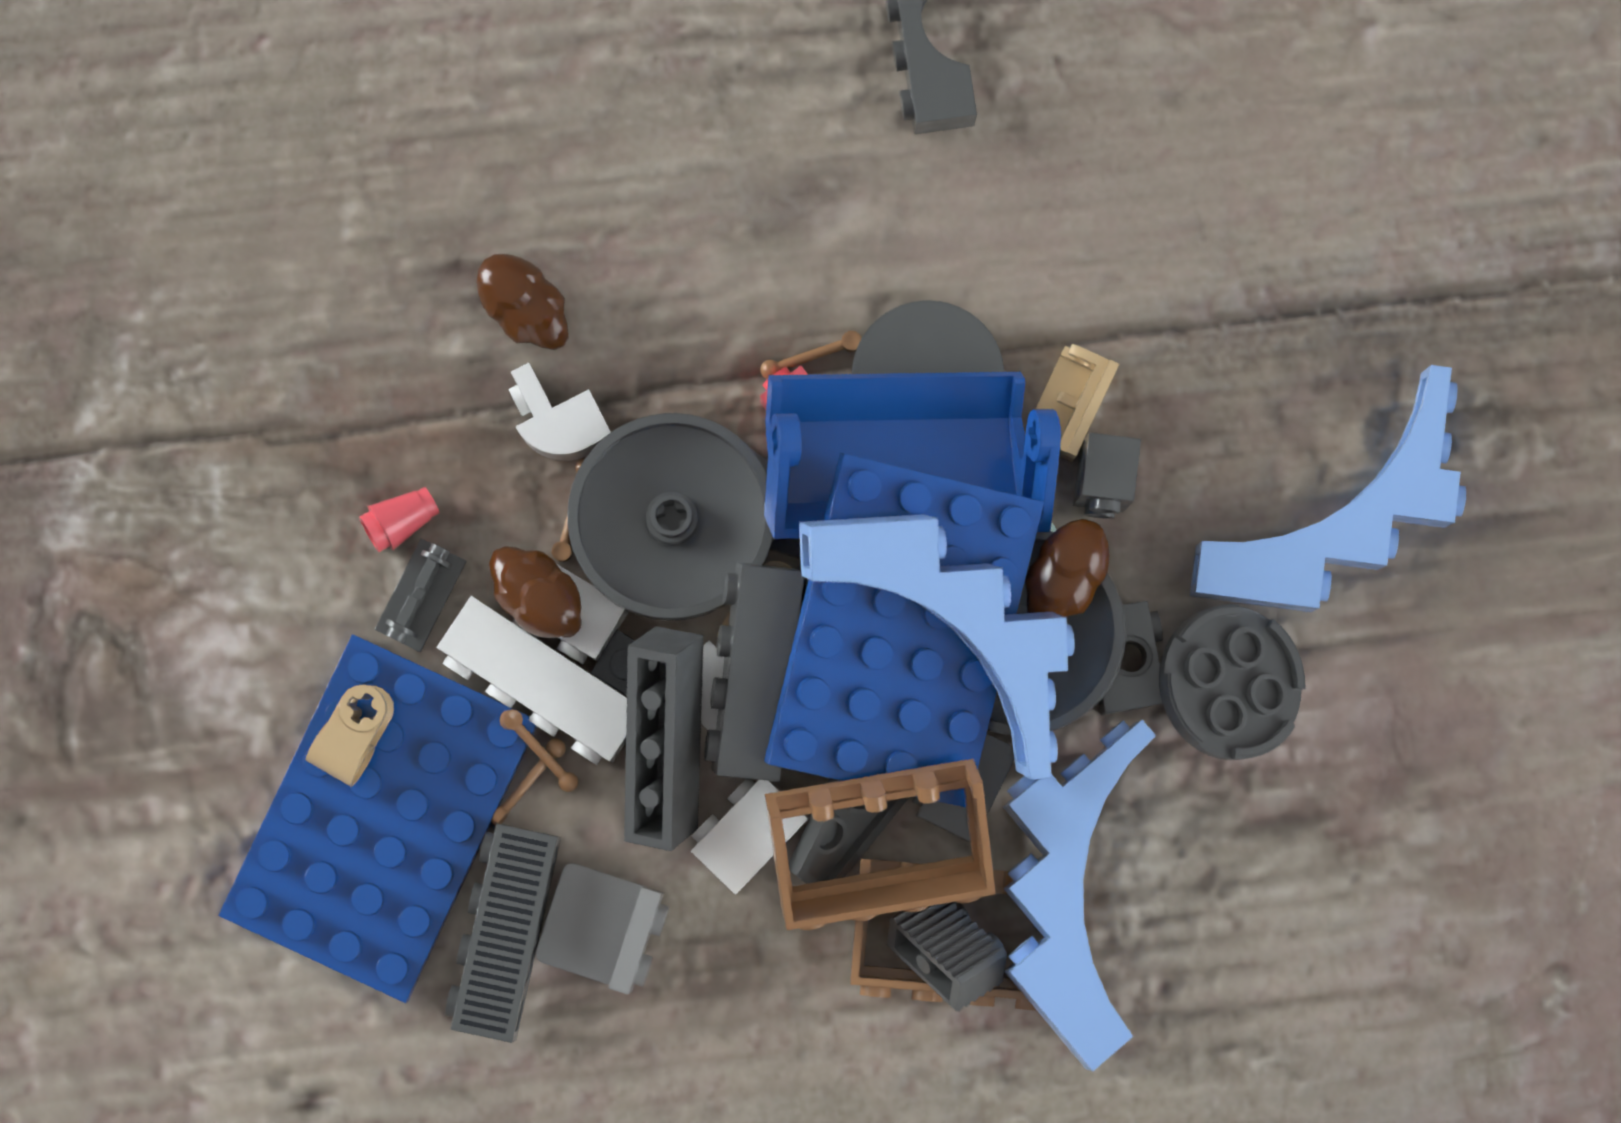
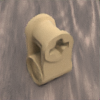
(346, 741)

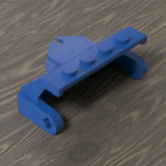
(925, 422)

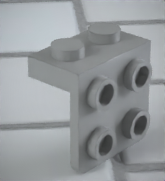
(601, 927)

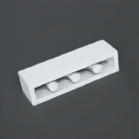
(538, 678)

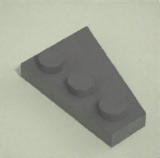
(835, 846)

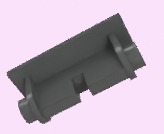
(420, 595)

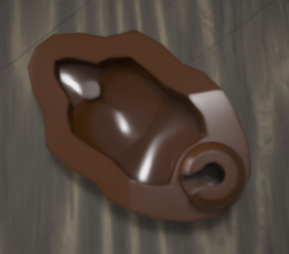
(522, 301)
(1068, 569)
(536, 592)

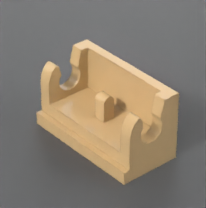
(1076, 394)

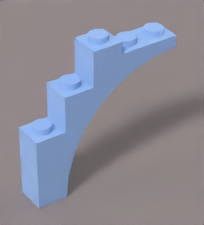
(1408, 489)
(1013, 649)
(1059, 968)

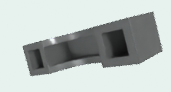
(938, 87)

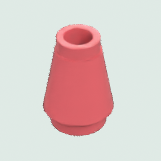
(398, 518)

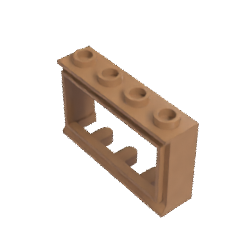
(889, 890)
(878, 981)

